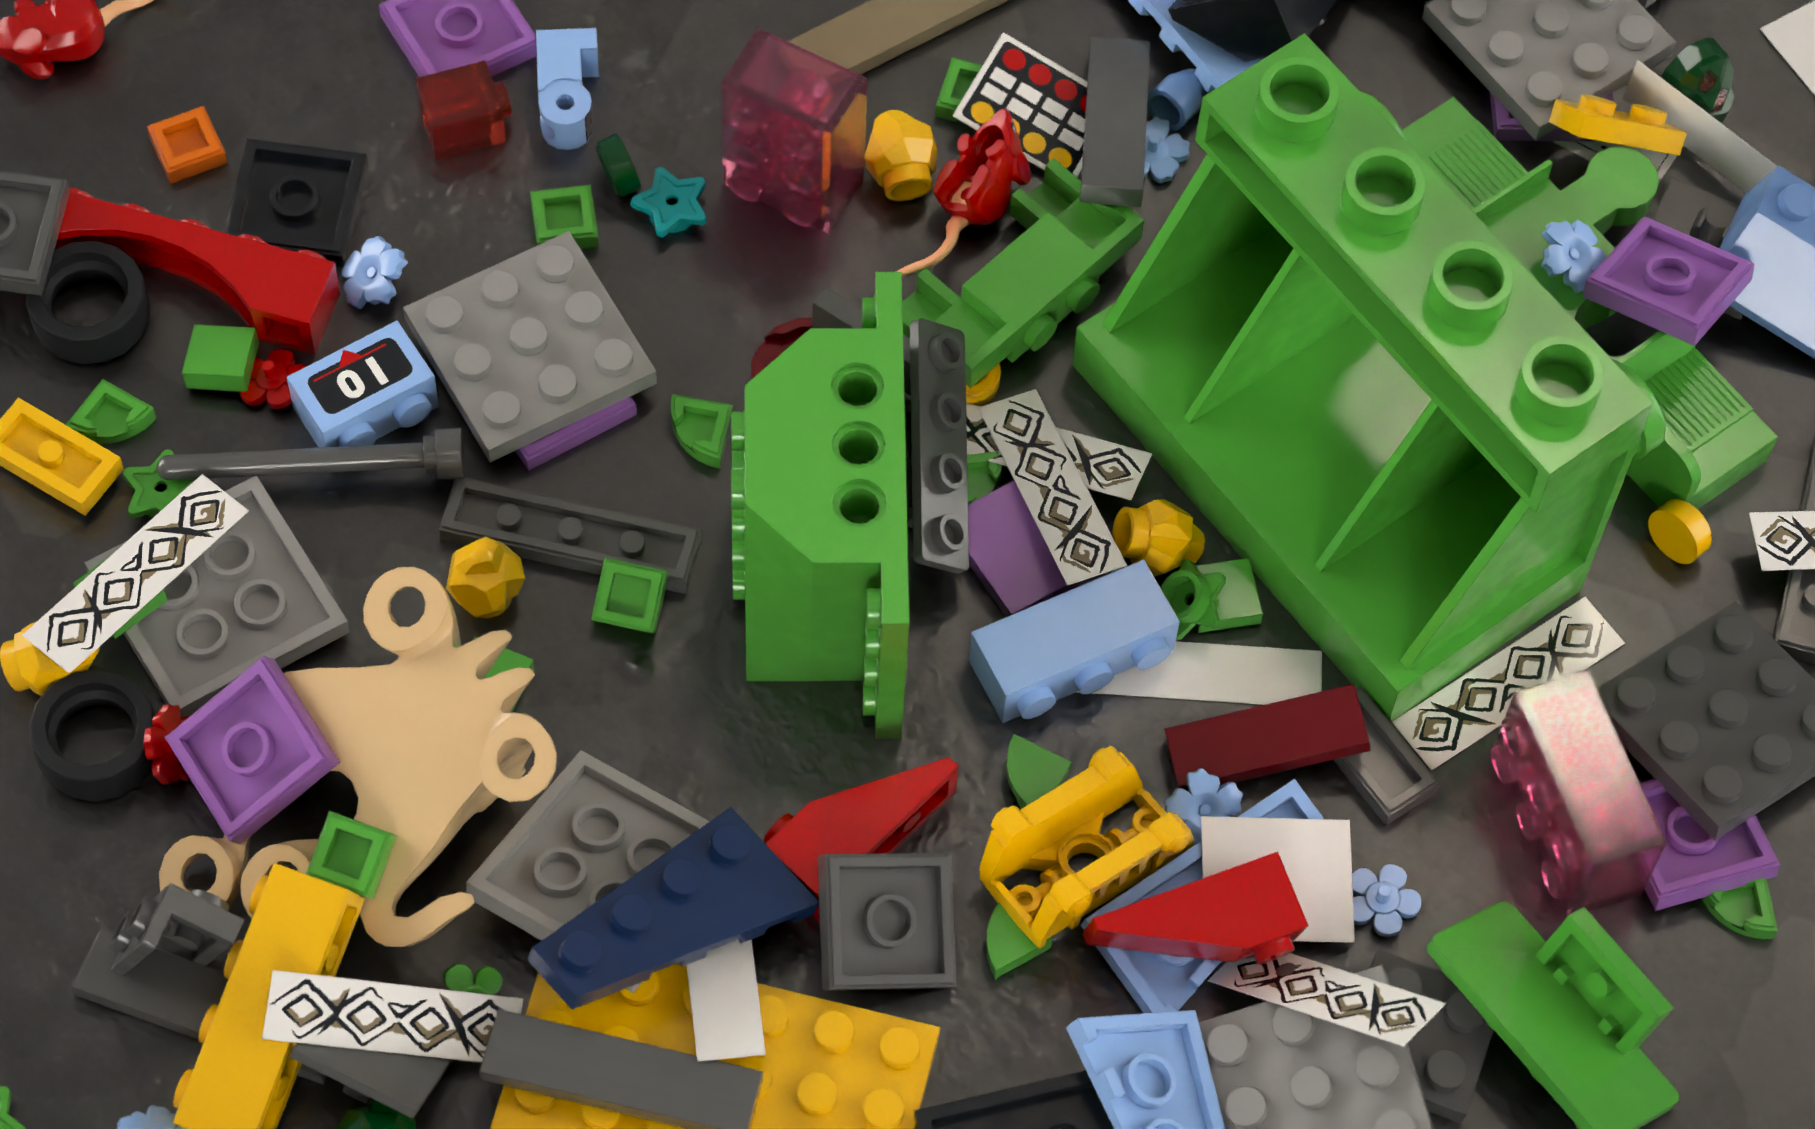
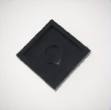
(298, 197)

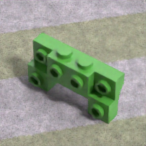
(1033, 280)

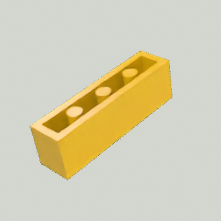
(239, 1076)

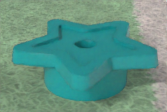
(672, 217)

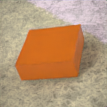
(187, 144)

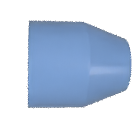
(1176, 98)

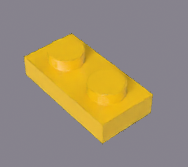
(1598, 120)
(55, 457)

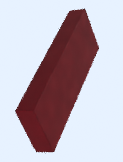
(1270, 737)

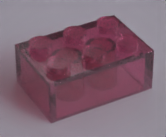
(793, 131)
(1577, 794)

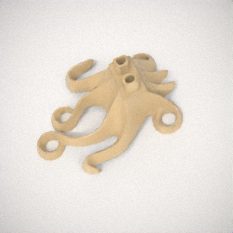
(419, 743)

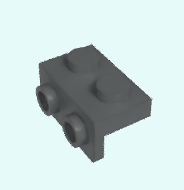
(176, 922)

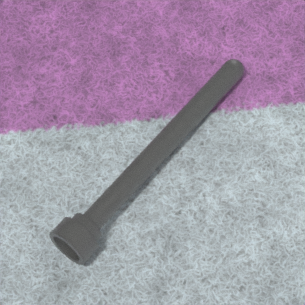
(436, 454)

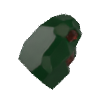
(1703, 76)

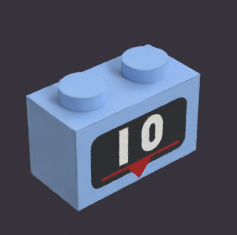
(364, 390)

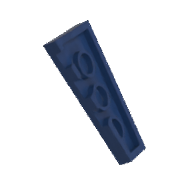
(675, 910)

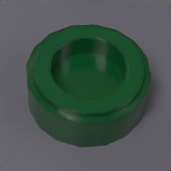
(618, 165)

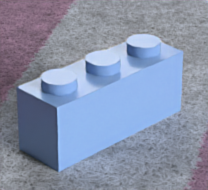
(1074, 642)

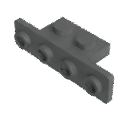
(937, 447)

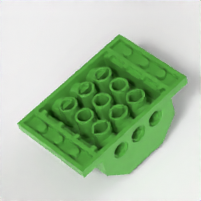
(827, 510)

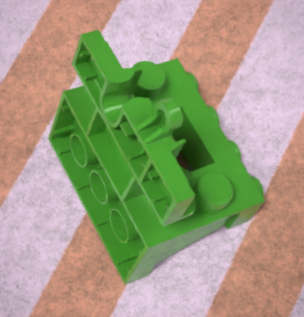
(1387, 382)

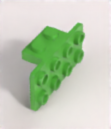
(1565, 1009)

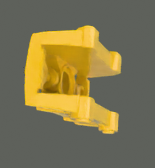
(1069, 824)

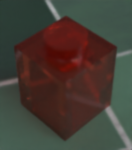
(463, 109)

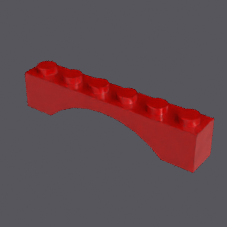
(271, 288)

